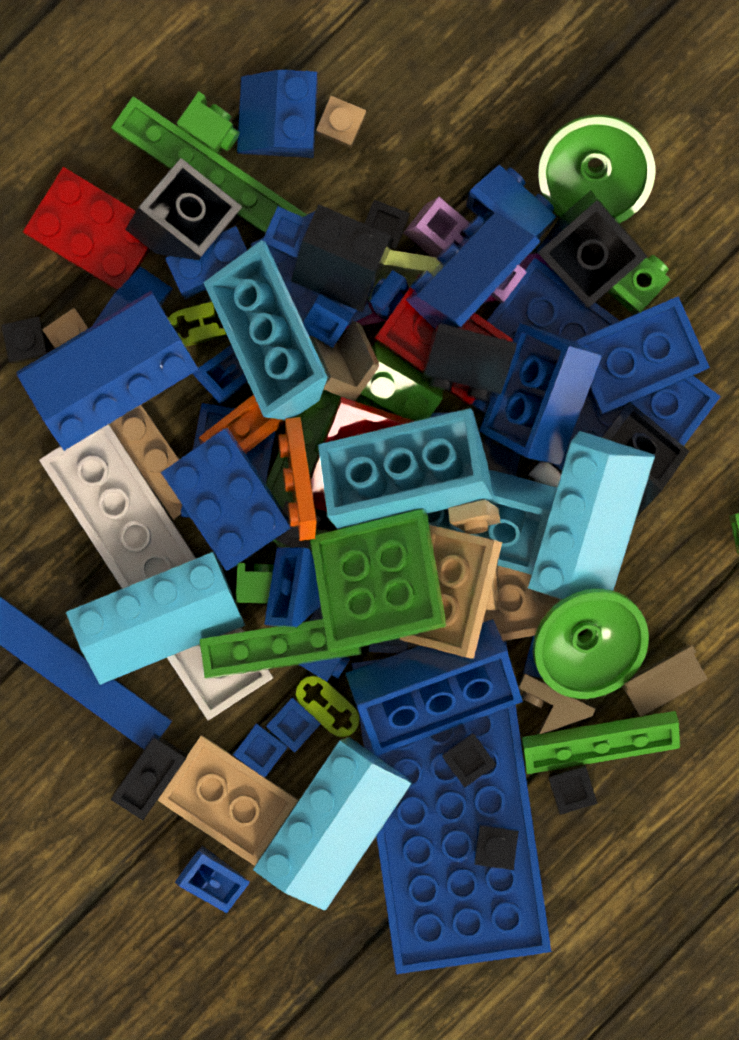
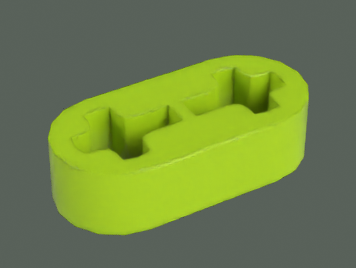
(198, 314)
(320, 713)

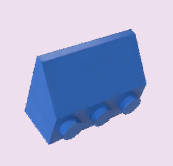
(470, 270)
(541, 395)

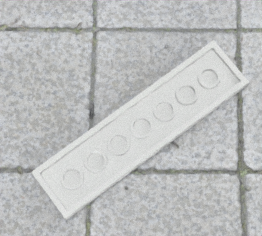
(137, 543)

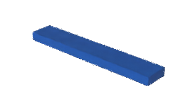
(75, 677)

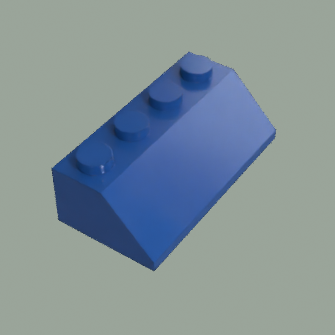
(107, 371)
(432, 690)

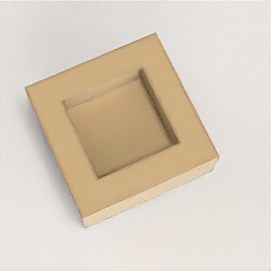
(341, 122)
(474, 516)

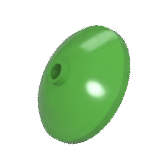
(619, 182)
(601, 657)

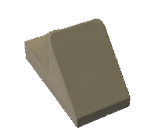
(562, 710)

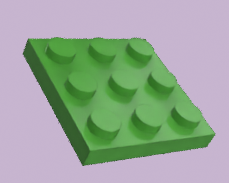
(377, 581)

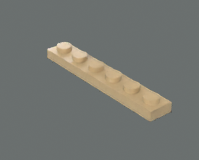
(134, 429)

